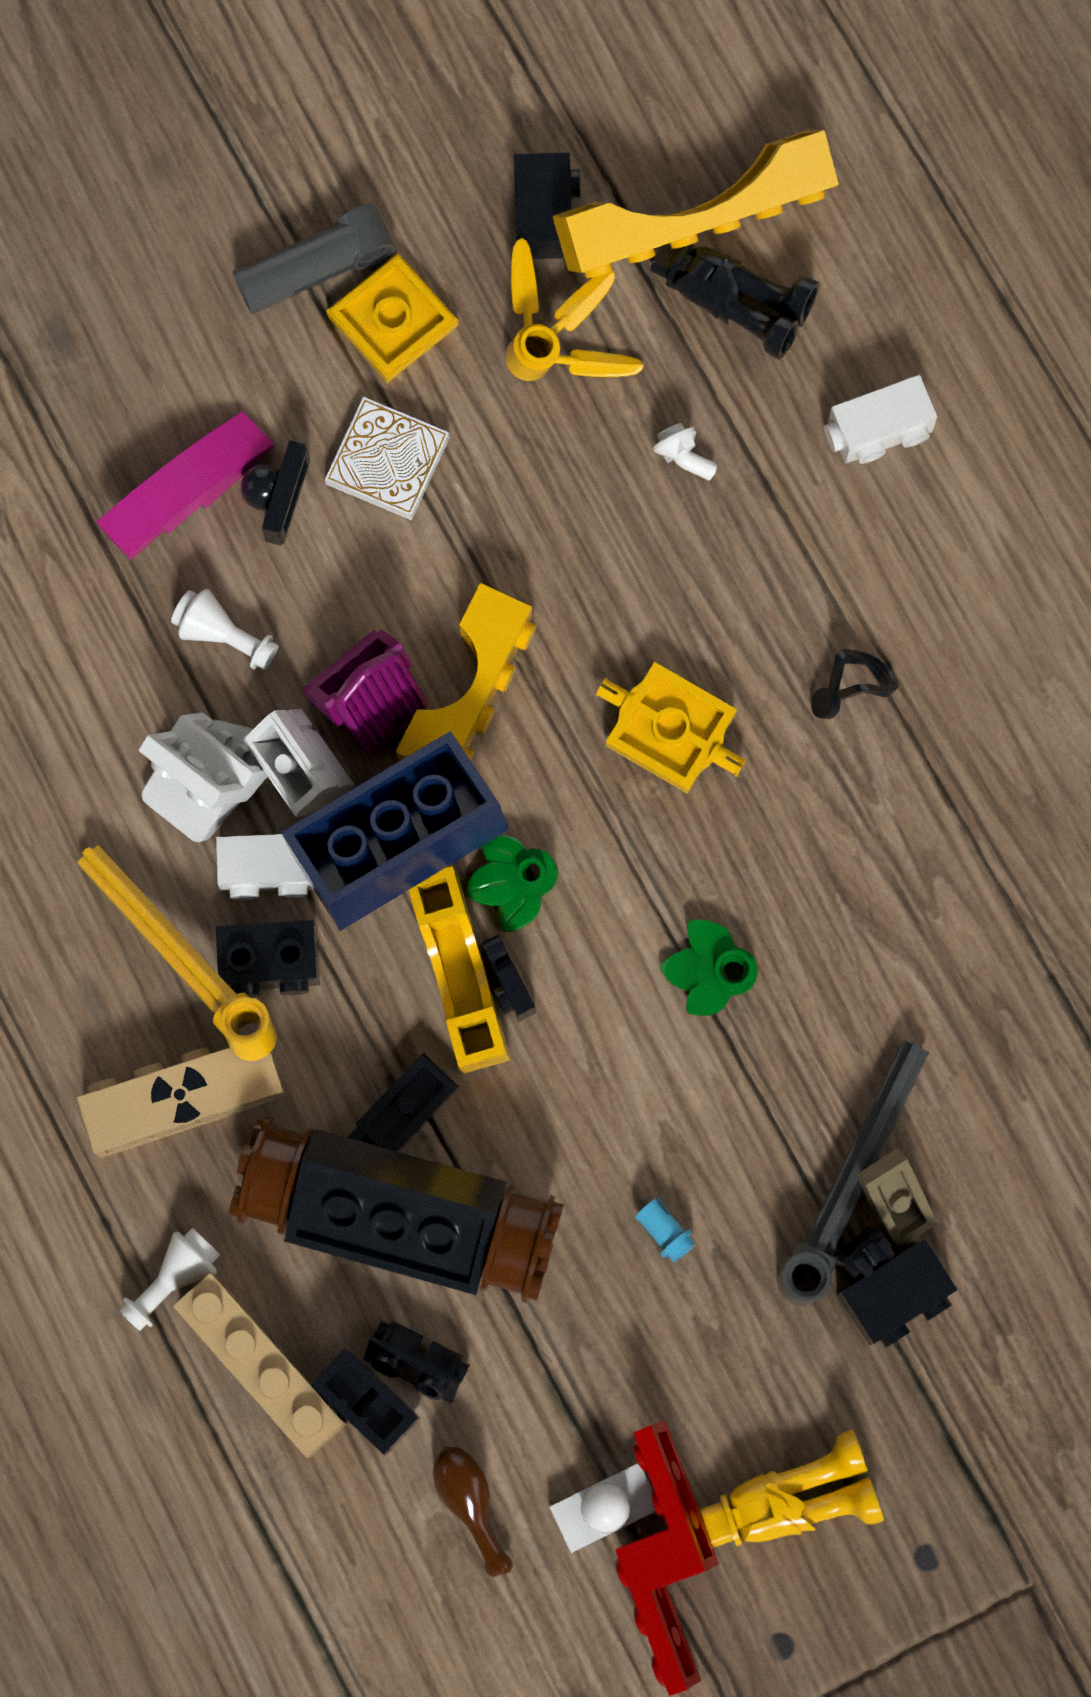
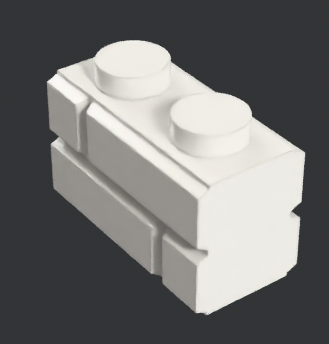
(297, 761)

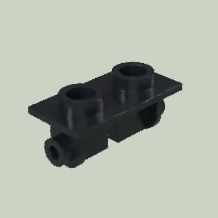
(394, 1354)

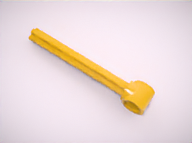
(230, 1009)

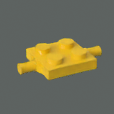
(671, 727)

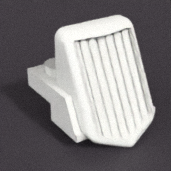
(200, 773)

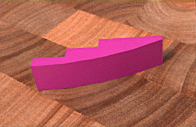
(185, 484)

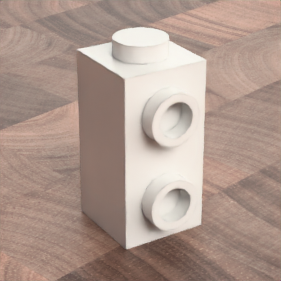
(881, 420)
(258, 865)

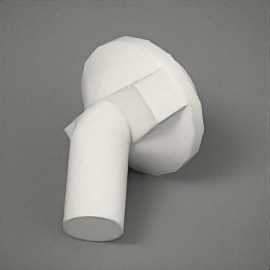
(676, 445)

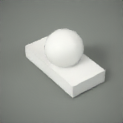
(604, 1508)

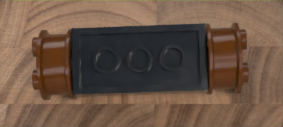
(395, 1211)

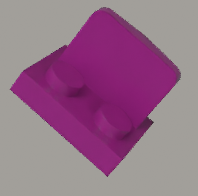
(369, 691)

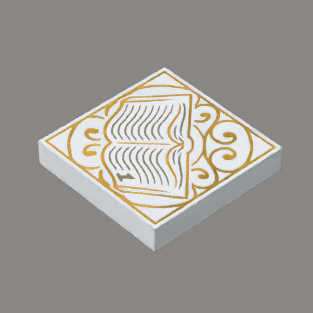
(387, 458)

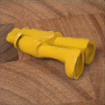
(768, 1510)

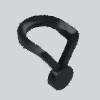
(827, 701)

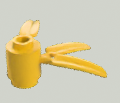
(543, 341)

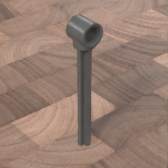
(847, 1188)

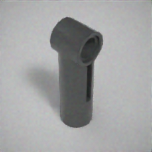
(354, 241)

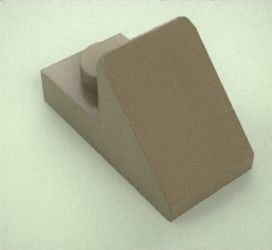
(896, 1199)

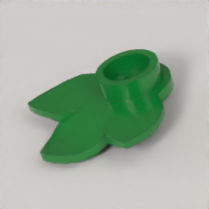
(505, 881)
(703, 966)

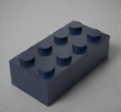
(395, 830)

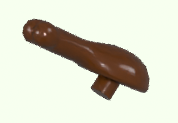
(466, 1494)

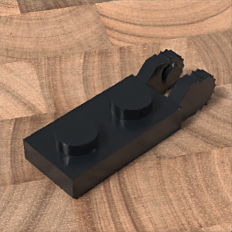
(406, 1105)

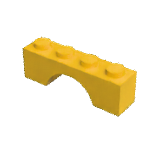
(494, 631)
(459, 972)

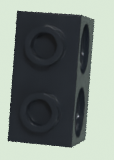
(365, 1401)

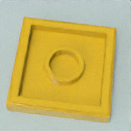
(392, 318)

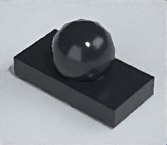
(277, 491)

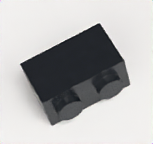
(541, 191)
(898, 1294)

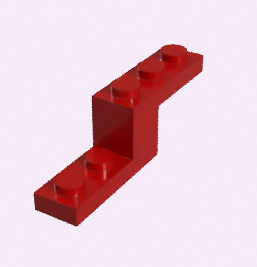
(665, 1558)

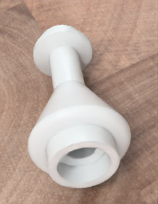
(204, 619)
(185, 1262)

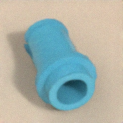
(665, 1230)

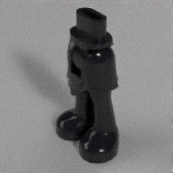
(713, 283)

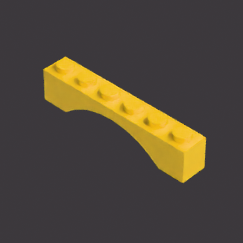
(783, 172)

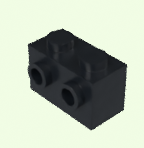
(269, 957)

